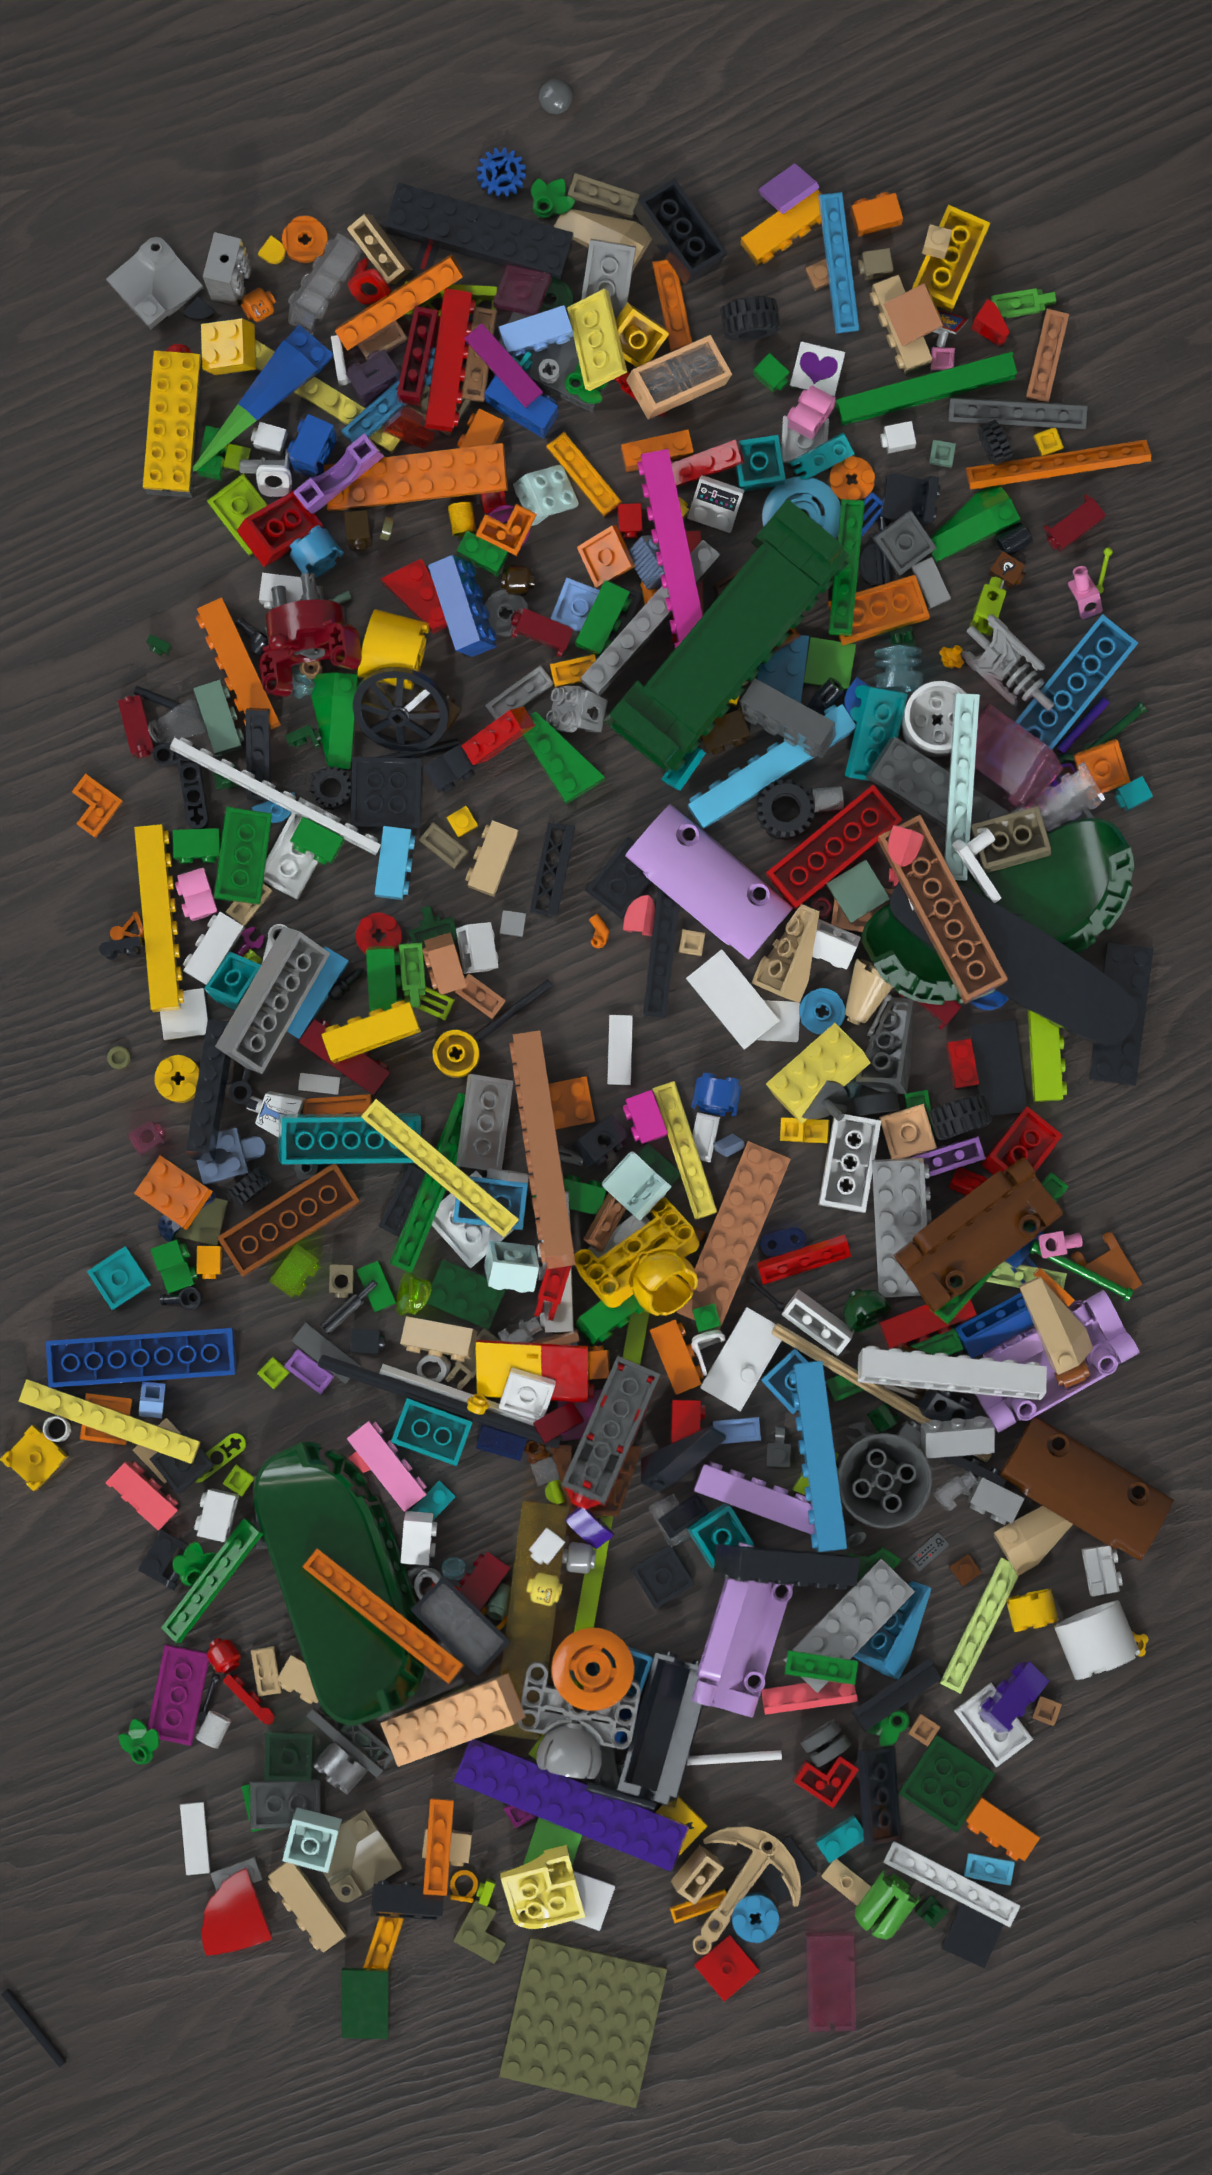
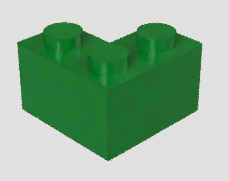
(174, 1266)

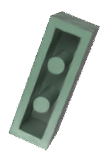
(219, 717)

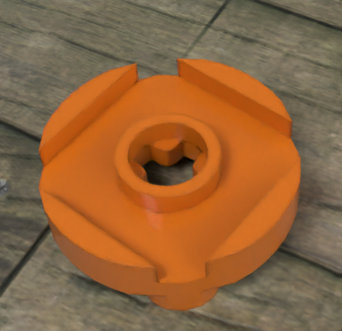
(295, 231)
(851, 466)

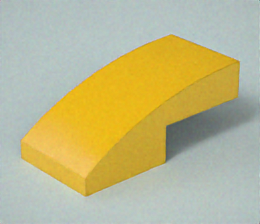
(810, 1131)

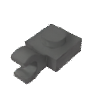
(778, 1452)

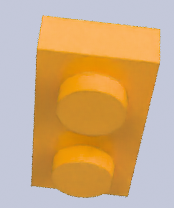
(571, 671)

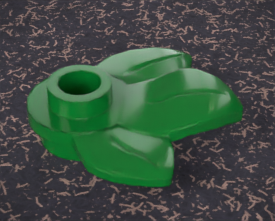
(551, 195)
(585, 395)
(192, 1562)
(888, 1730)
(140, 1740)

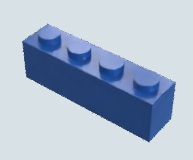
(995, 1326)

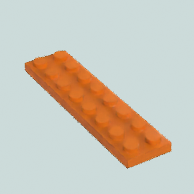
(426, 477)

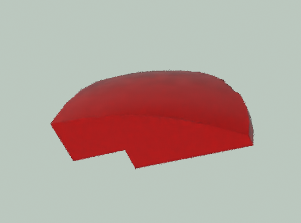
(234, 1917)

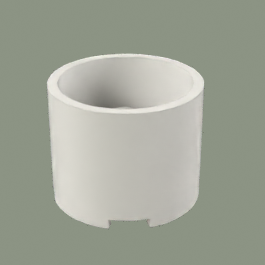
(929, 701)
(1097, 1640)

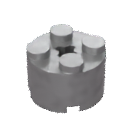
(340, 1767)

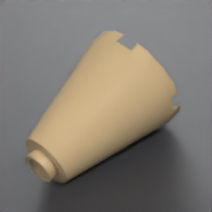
(865, 992)

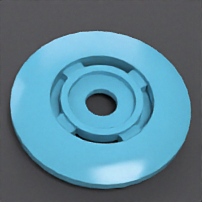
(800, 493)

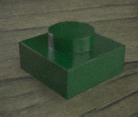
(158, 646)

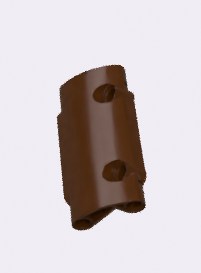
(1086, 1489)

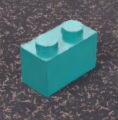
(840, 1838)

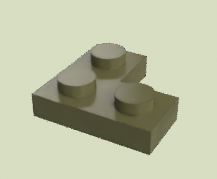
(474, 1936)

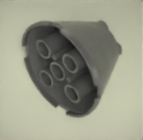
(884, 1480)

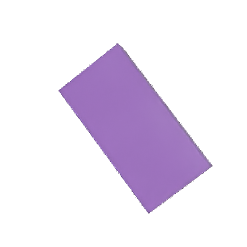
(308, 1371)

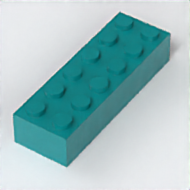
(338, 1139)

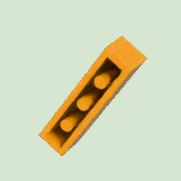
(781, 229)

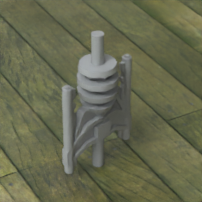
(1002, 660)

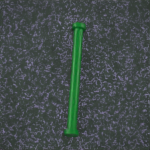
(1086, 1273)

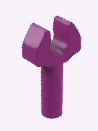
(247, 943)

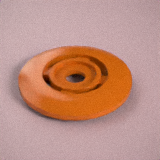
(599, 1690)

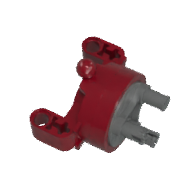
(305, 633)

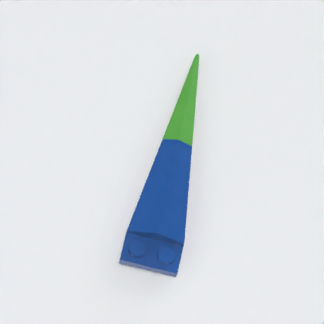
(288, 369)

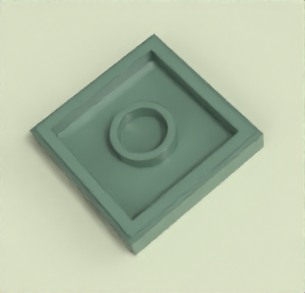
(858, 891)

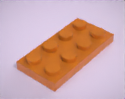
(886, 609)

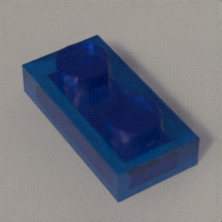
(501, 1443)

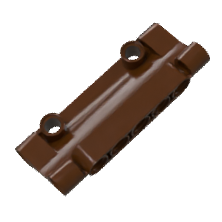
(977, 1234)

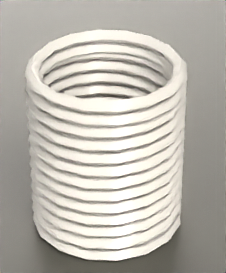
(46, 1428)
(213, 1729)

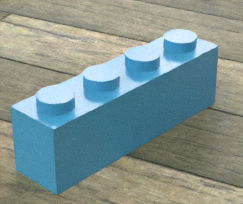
(318, 994)

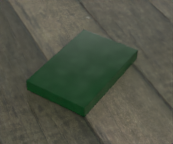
(365, 2003)

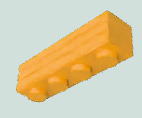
(704, 1904)

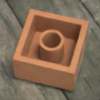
(445, 964)

